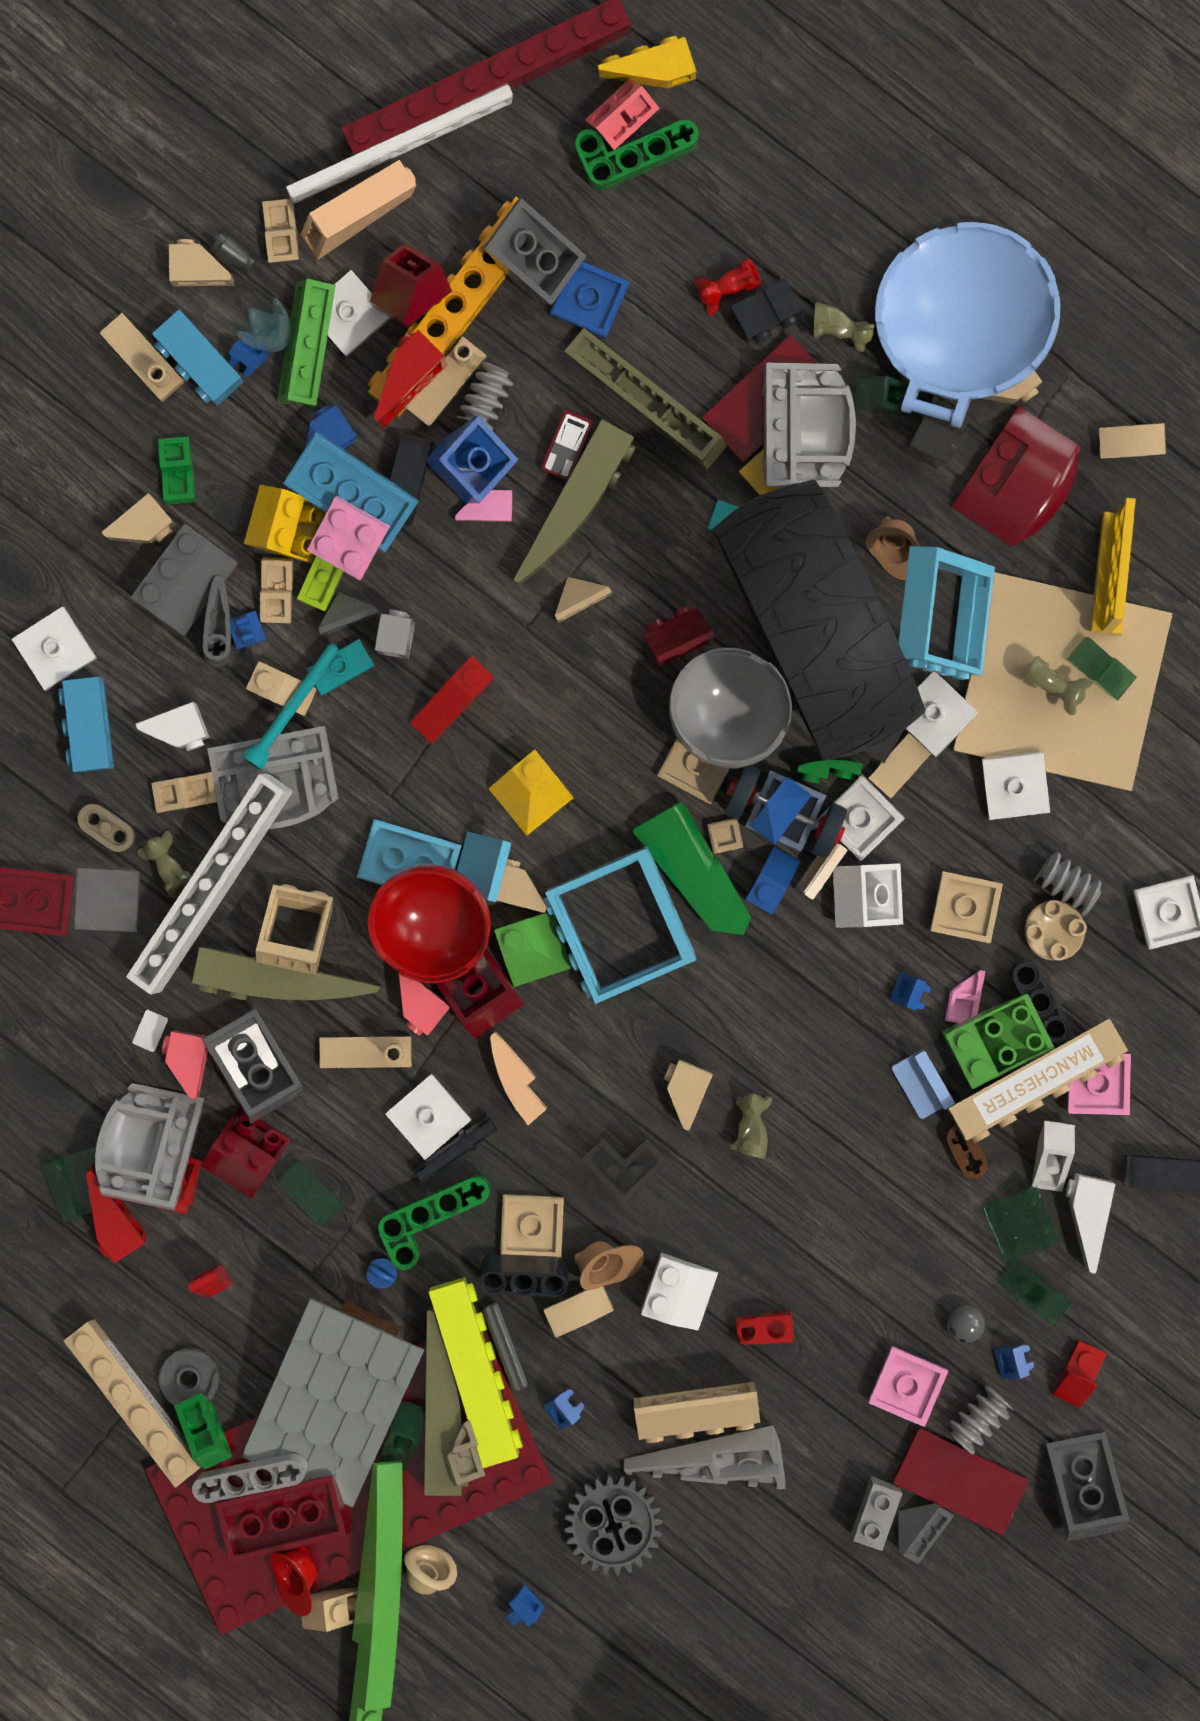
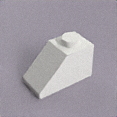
(178, 727)
(1053, 1155)

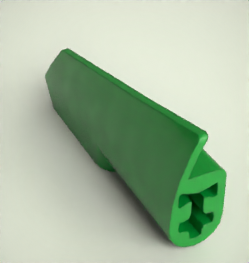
(694, 869)

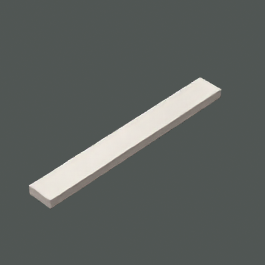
(400, 144)

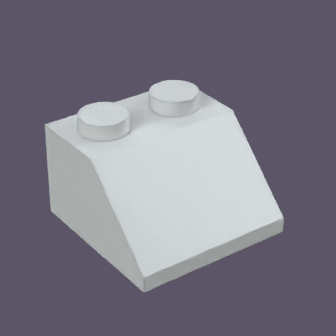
(868, 895)
(678, 1292)

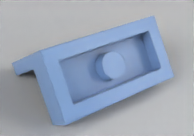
(922, 1084)

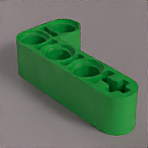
(639, 149)
(436, 1214)

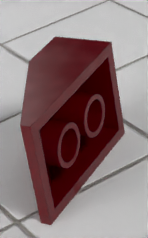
(677, 636)
(481, 996)

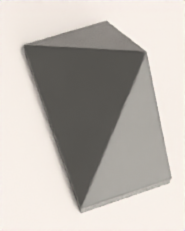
(344, 613)
(920, 1529)

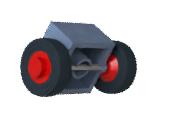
(828, 829)

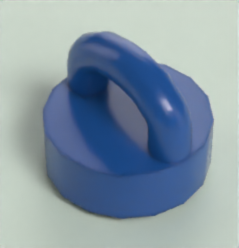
(381, 1273)

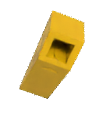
(657, 67)

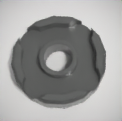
(188, 1359)

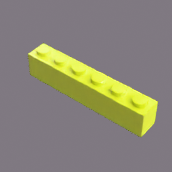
(474, 1371)

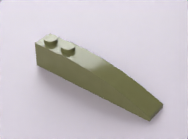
(646, 399)
(580, 496)
(245, 977)
(442, 1413)

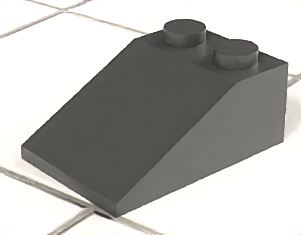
(534, 253)
(253, 1066)
(1086, 1487)

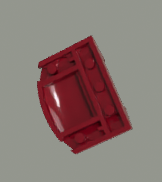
(1020, 479)

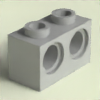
(395, 634)
(876, 1513)

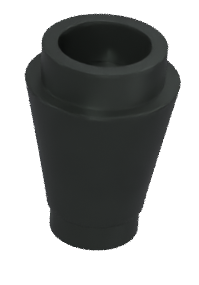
(232, 252)

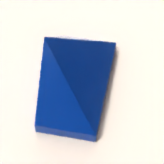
(780, 810)

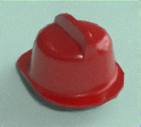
(294, 1577)

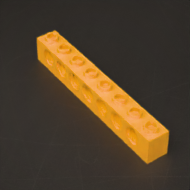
(472, 299)

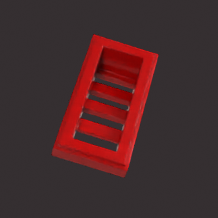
(210, 1282)

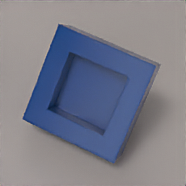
(247, 355)
(247, 630)
(909, 991)
(1013, 1362)
(561, 1410)
(524, 1607)

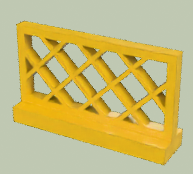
(1112, 570)

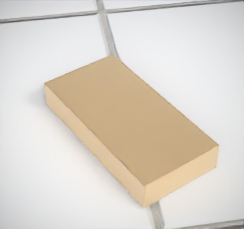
(899, 765)
(820, 871)

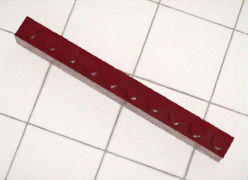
(510, 67)

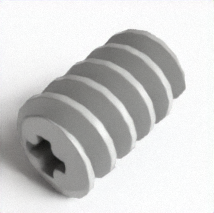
(486, 393)
(1069, 882)
(980, 1419)

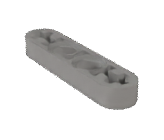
(251, 1482)

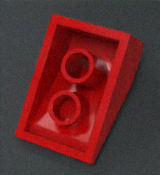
(411, 371)

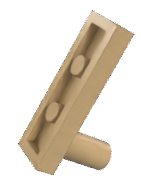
(142, 357)
(433, 400)
(366, 1052)

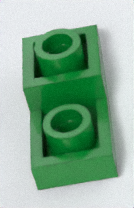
(818, 770)

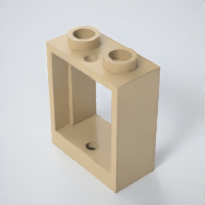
(288, 956)

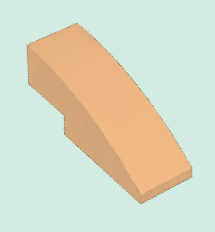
(515, 1080)

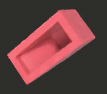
(421, 1006)
(186, 1059)

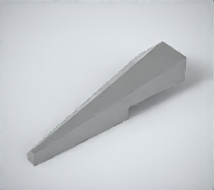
(741, 1456)

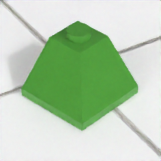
(532, 949)

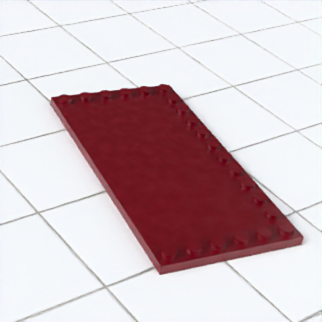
(248, 1587)

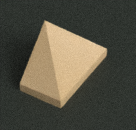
(579, 596)

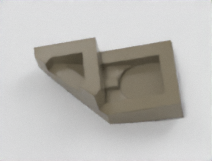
(463, 1456)

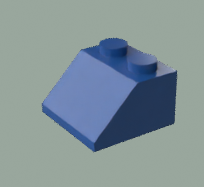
(472, 460)

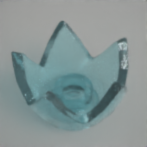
(268, 330)

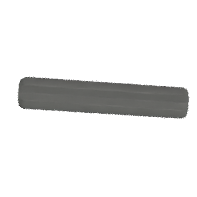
(505, 1346)

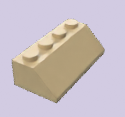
(696, 1411)

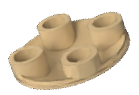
(1055, 930)

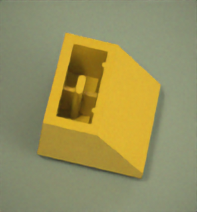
(283, 523)

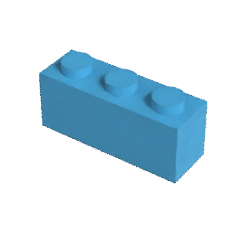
(196, 358)
(86, 724)

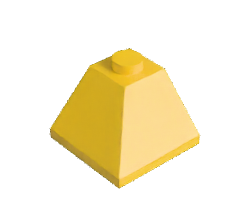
(531, 792)

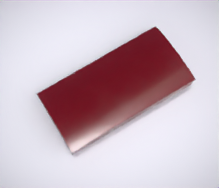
(282, 1519)

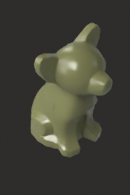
(835, 322)
(1051, 681)
(167, 867)
(751, 1131)

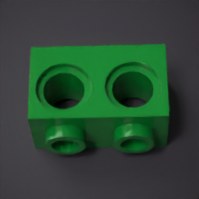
(203, 1431)

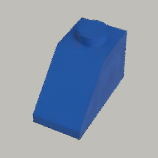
(333, 426)
(772, 880)

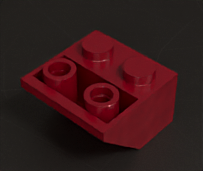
(408, 285)
(245, 1153)

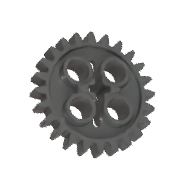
(588, 1533)

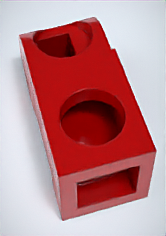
(765, 1328)

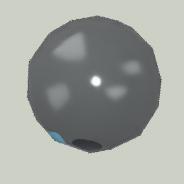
(966, 1324)

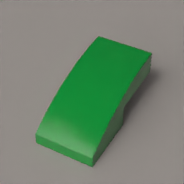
(176, 470)

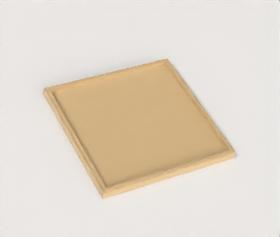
(1049, 622)

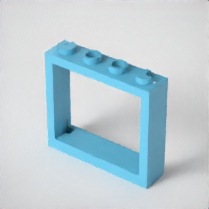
(972, 611)
(578, 956)

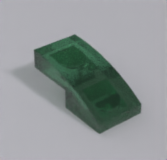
(1101, 668)
(309, 1192)

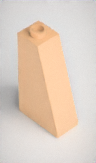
(357, 208)

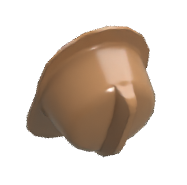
(891, 545)
(604, 1264)

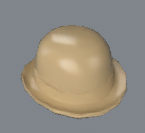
(429, 1569)

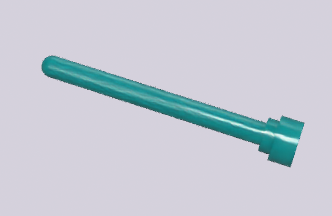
(258, 753)

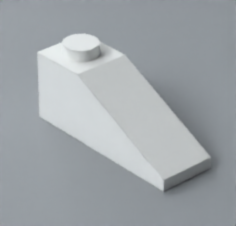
(1090, 1209)

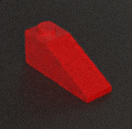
(452, 699)
(114, 1224)

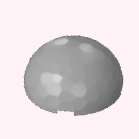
(730, 708)

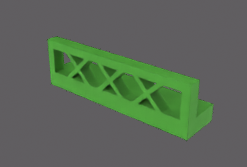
(307, 342)

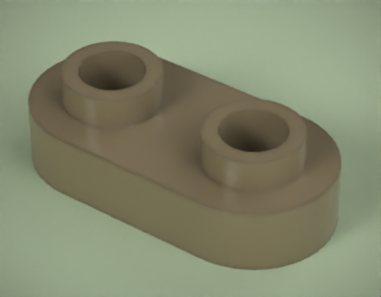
(107, 827)

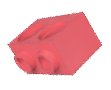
(622, 113)

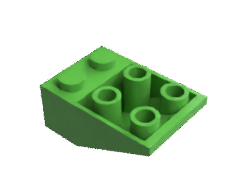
(997, 1040)

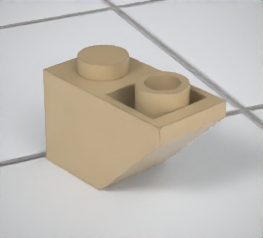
(331, 1609)

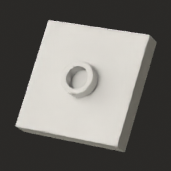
(352, 314)
(54, 648)
(944, 714)
(1016, 785)
(867, 819)
(1169, 911)
(428, 1116)

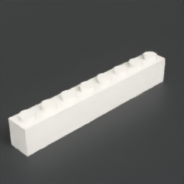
(209, 883)

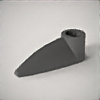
(217, 625)

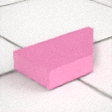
(493, 508)
(965, 998)

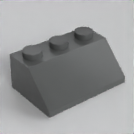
(182, 579)

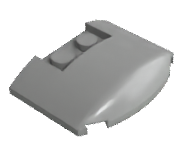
(806, 424)
(295, 759)
(147, 1145)

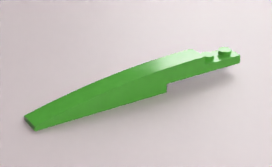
(378, 1595)

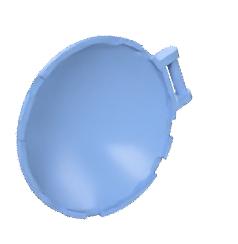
(966, 315)

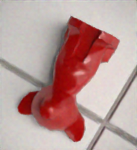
(735, 280)

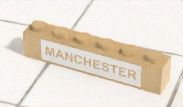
(1037, 1080)
(133, 1401)

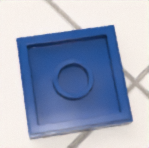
(590, 299)

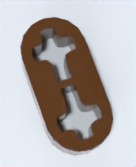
(960, 1157)

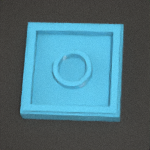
(484, 863)

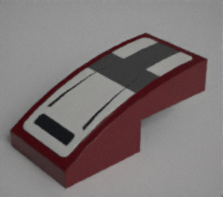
(567, 444)

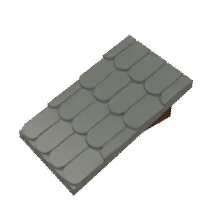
(335, 1394)

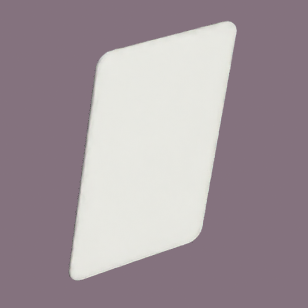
(150, 1030)

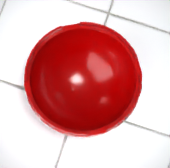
(429, 923)

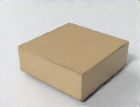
(725, 835)

